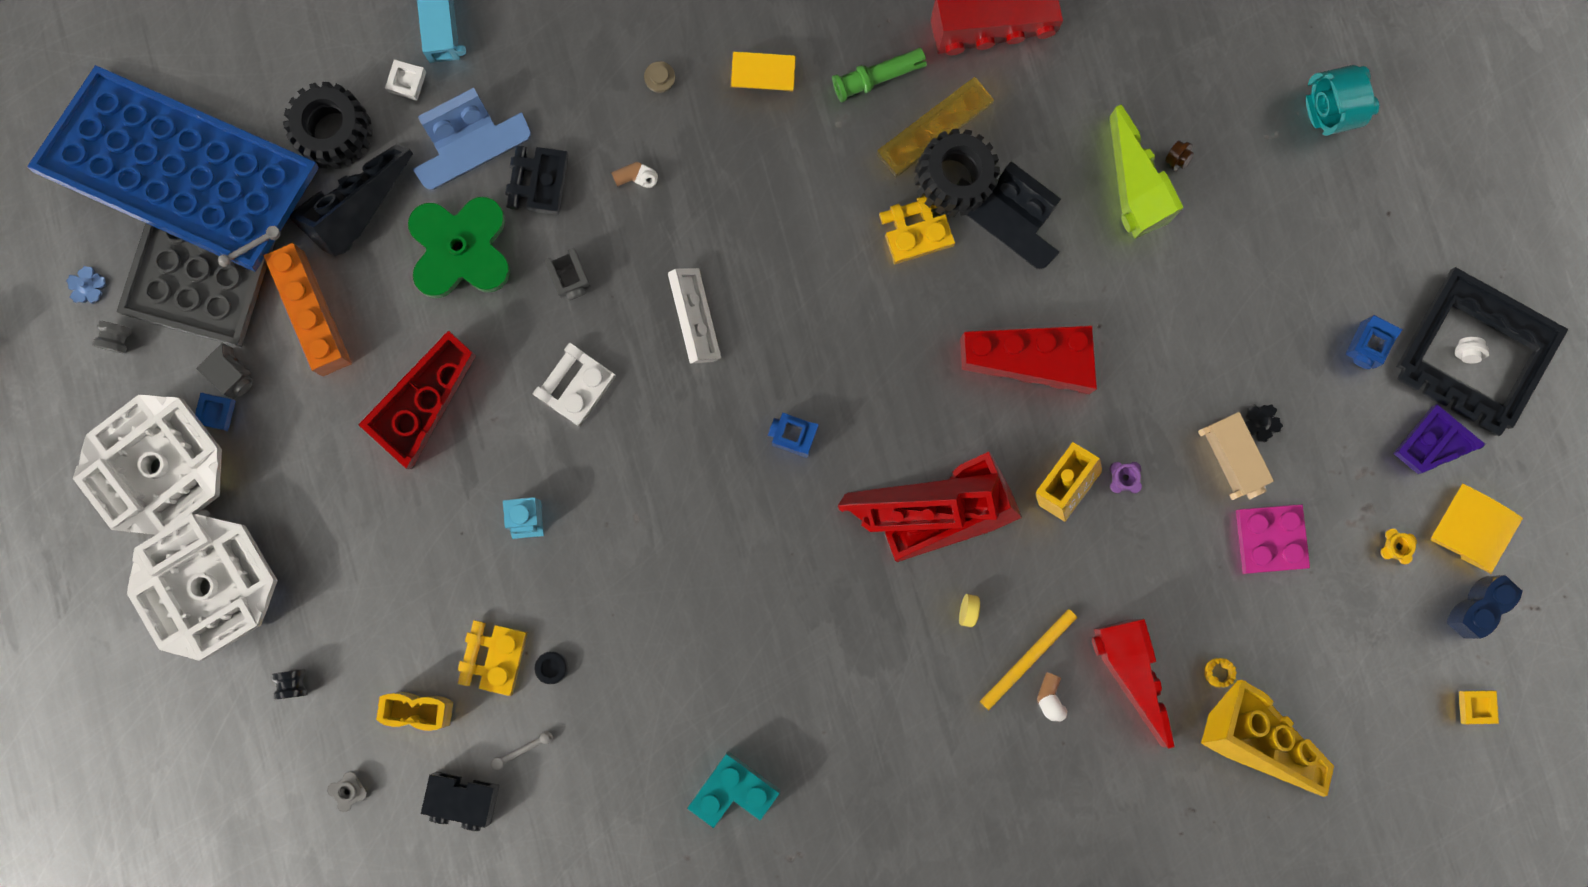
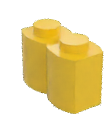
(407, 708)

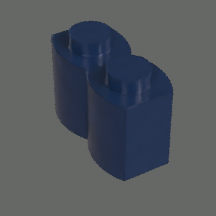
(1485, 605)

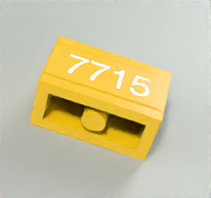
(1069, 481)

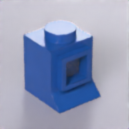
(1372, 342)
(793, 434)

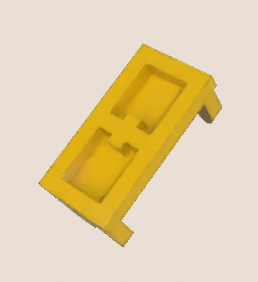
(763, 71)

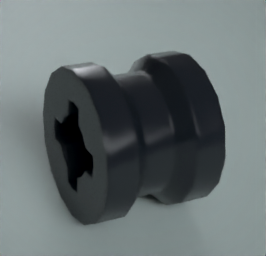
(289, 684)

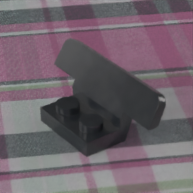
(1016, 214)

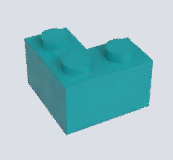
(732, 782)

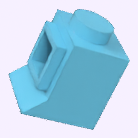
(523, 517)

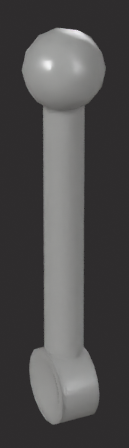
(271, 233)
(498, 762)

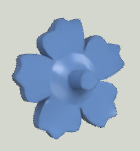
(86, 285)

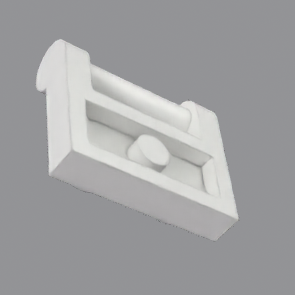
(582, 391)

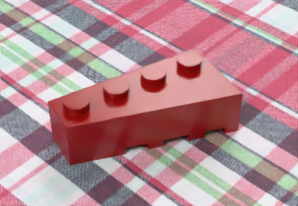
(984, 23)
(1037, 355)
(417, 402)

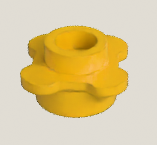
(1407, 542)

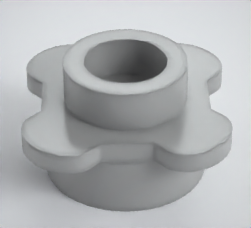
(350, 782)

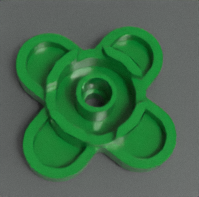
(476, 262)

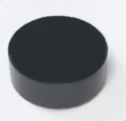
(551, 667)

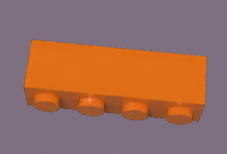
(307, 309)

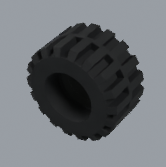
(313, 106)
(969, 152)

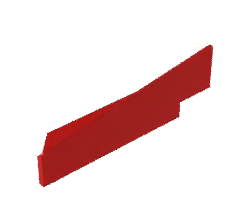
(926, 504)

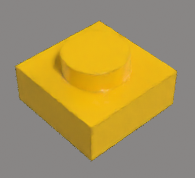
(1478, 707)

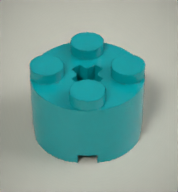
(1341, 99)

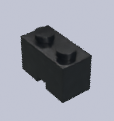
(451, 800)

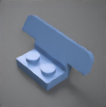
(466, 138)

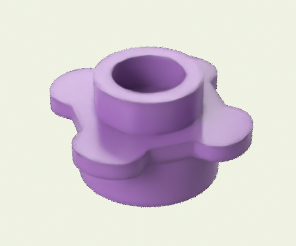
(1132, 471)

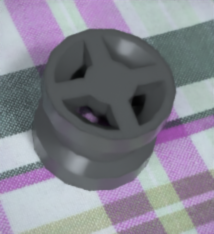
(112, 337)

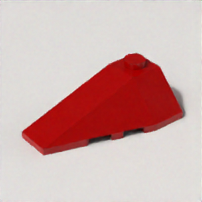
(917, 542)
(1128, 656)

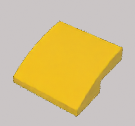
(1477, 528)

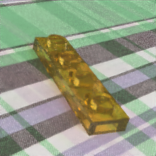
(949, 114)

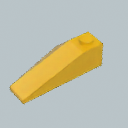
(1255, 734)

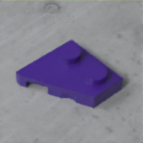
(1436, 441)

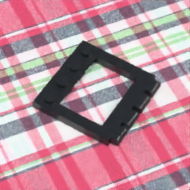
(1503, 315)

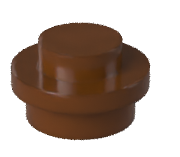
(1179, 155)

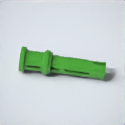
(865, 78)

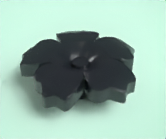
(1262, 423)

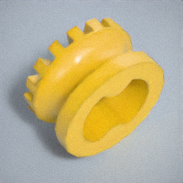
(1225, 664)

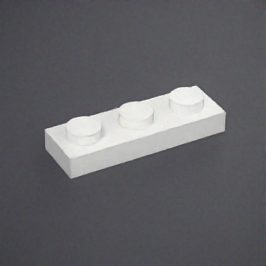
(694, 315)

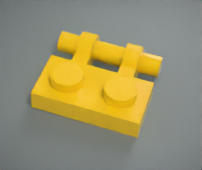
(919, 238)
(502, 659)

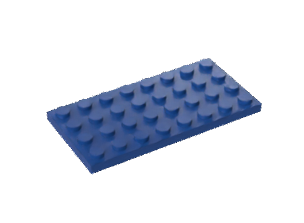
(173, 166)

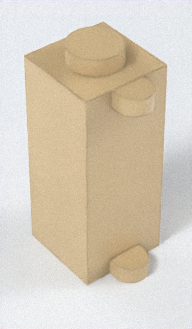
(1238, 456)

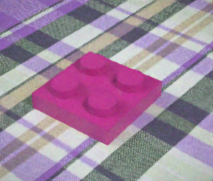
(1272, 539)

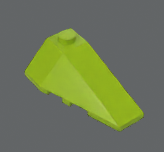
(1145, 195)

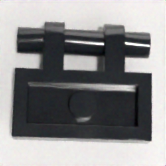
(546, 179)

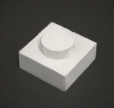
(405, 80)

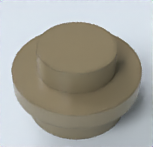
(659, 77)

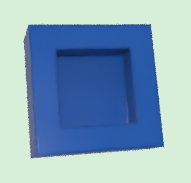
(215, 411)

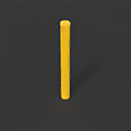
(1028, 659)

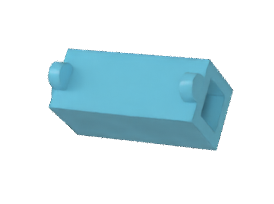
(439, 31)

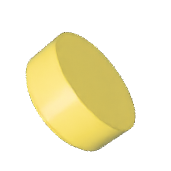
(969, 610)

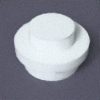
(1472, 350)

